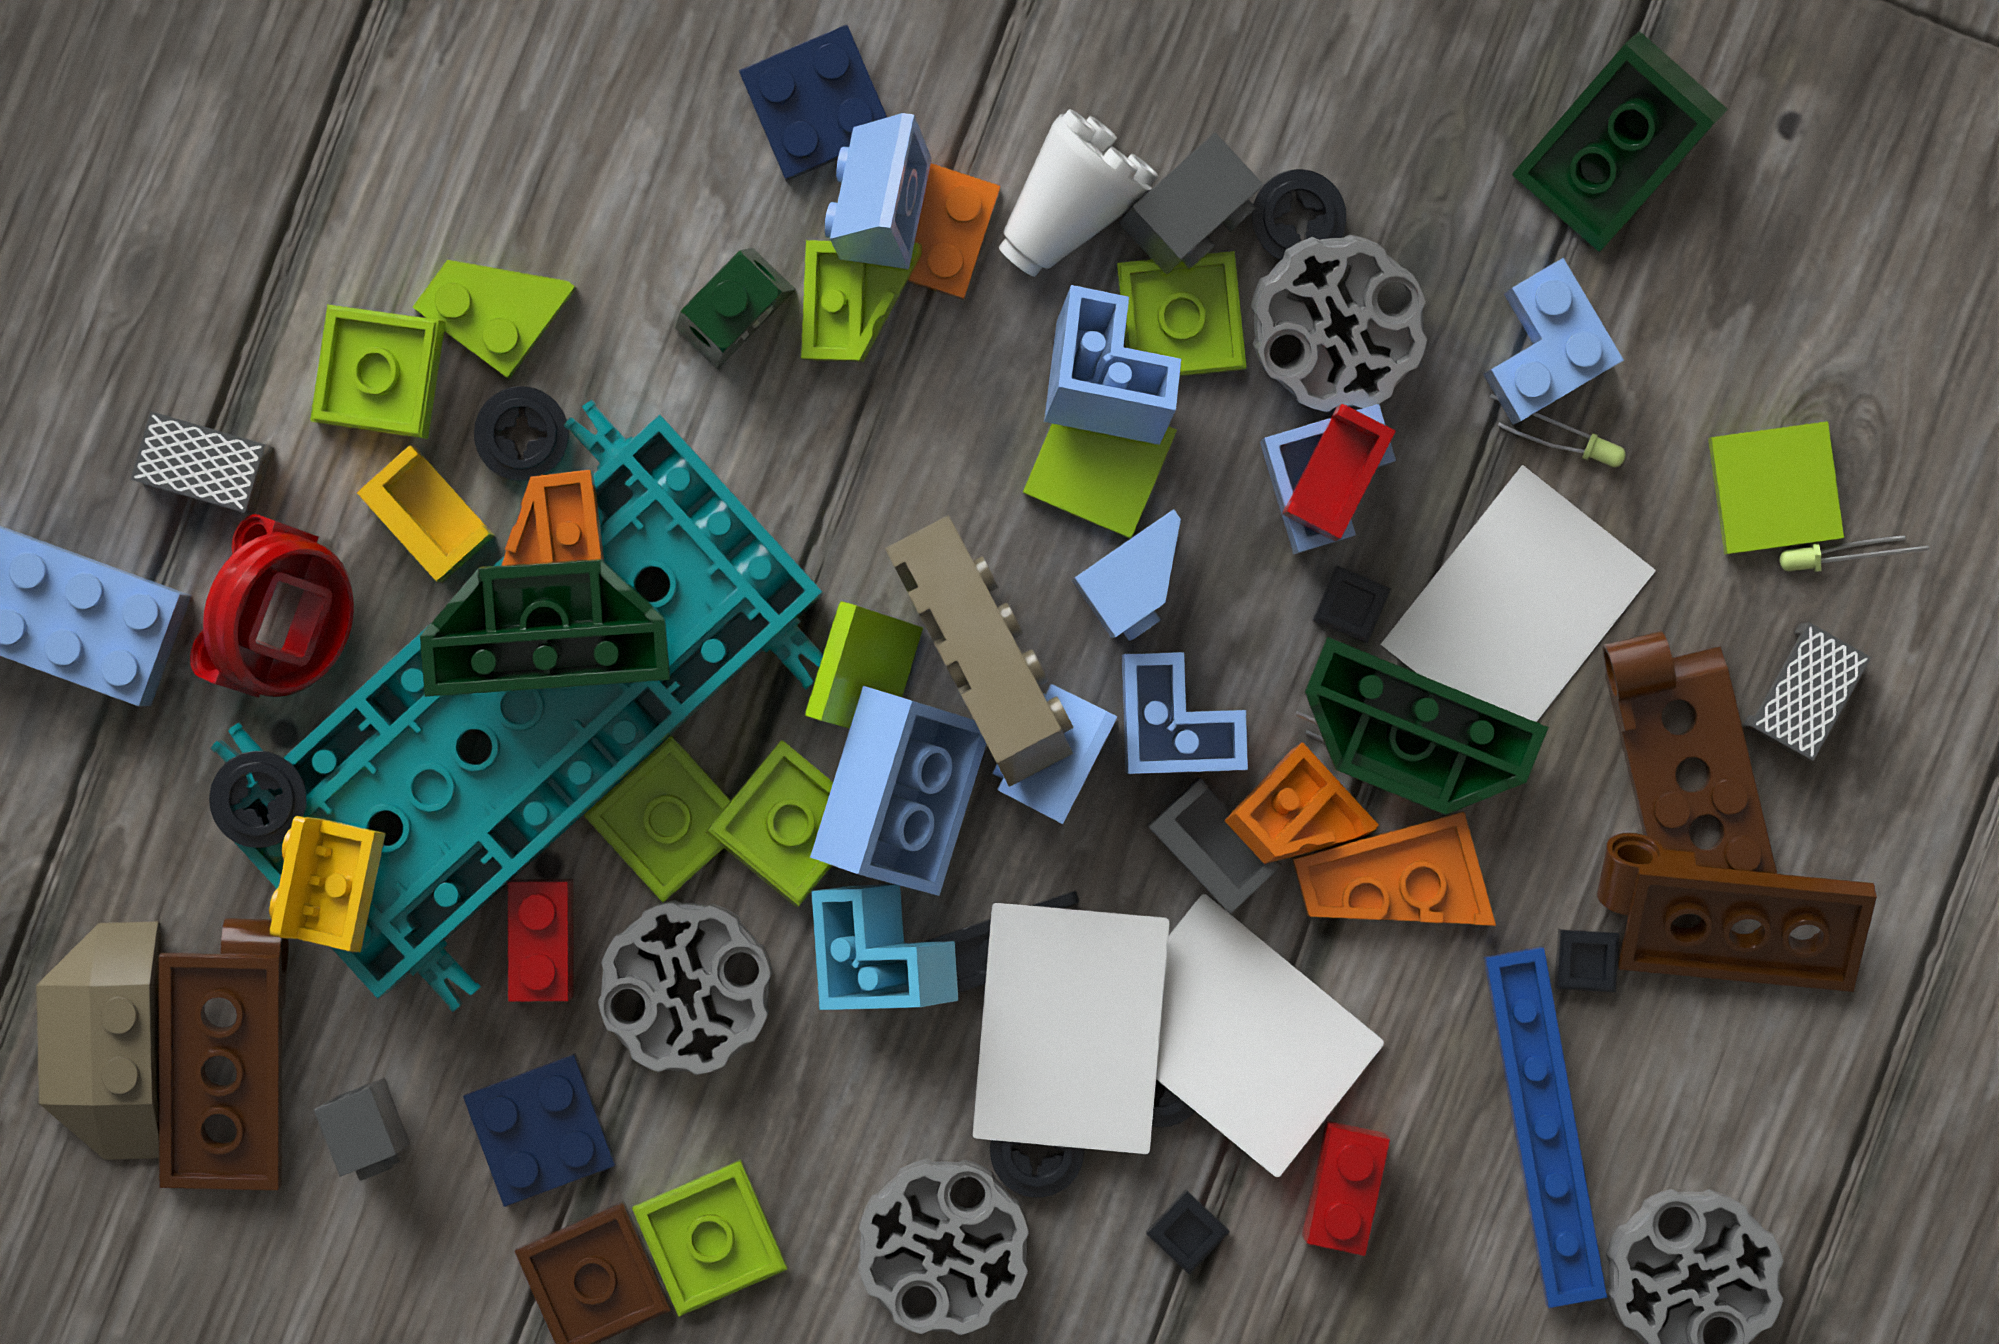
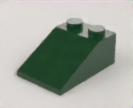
(1619, 141)

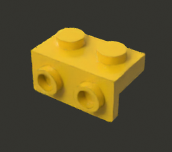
(326, 883)

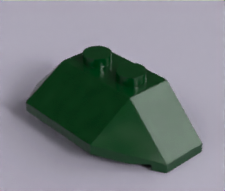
(543, 631)
(1416, 732)

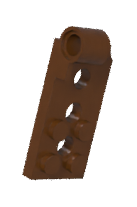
(1640, 684)
(1662, 884)
(254, 980)

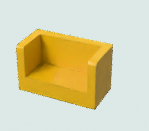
(425, 514)

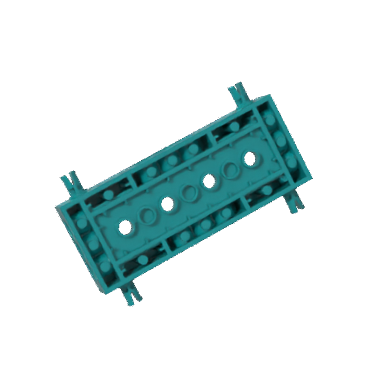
(551, 747)

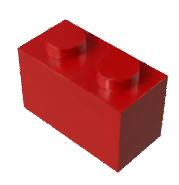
(540, 940)
(1345, 1188)

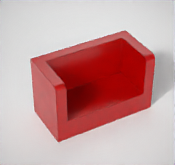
(1338, 472)

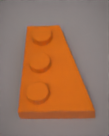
(1399, 875)

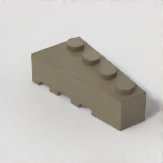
(981, 650)

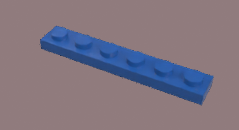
(1545, 1127)

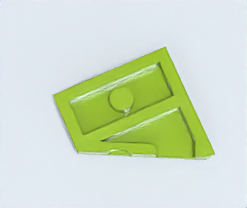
(846, 302)
(494, 310)

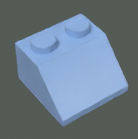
(880, 192)
(1132, 579)
(1057, 786)

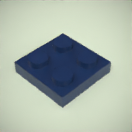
(812, 100)
(539, 1130)

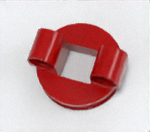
(239, 599)

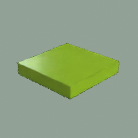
(1186, 313)
(377, 371)
(1097, 475)
(1776, 487)
(861, 652)
(661, 818)
(776, 823)
(709, 1237)

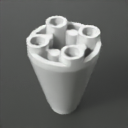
(1072, 193)

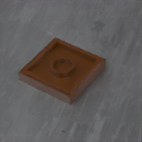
(593, 1278)

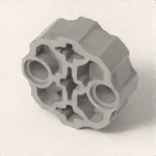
(1309, 371)
(742, 1003)
(1705, 1216)
(893, 1276)

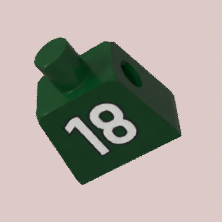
(732, 306)

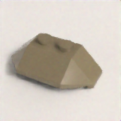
(104, 1040)

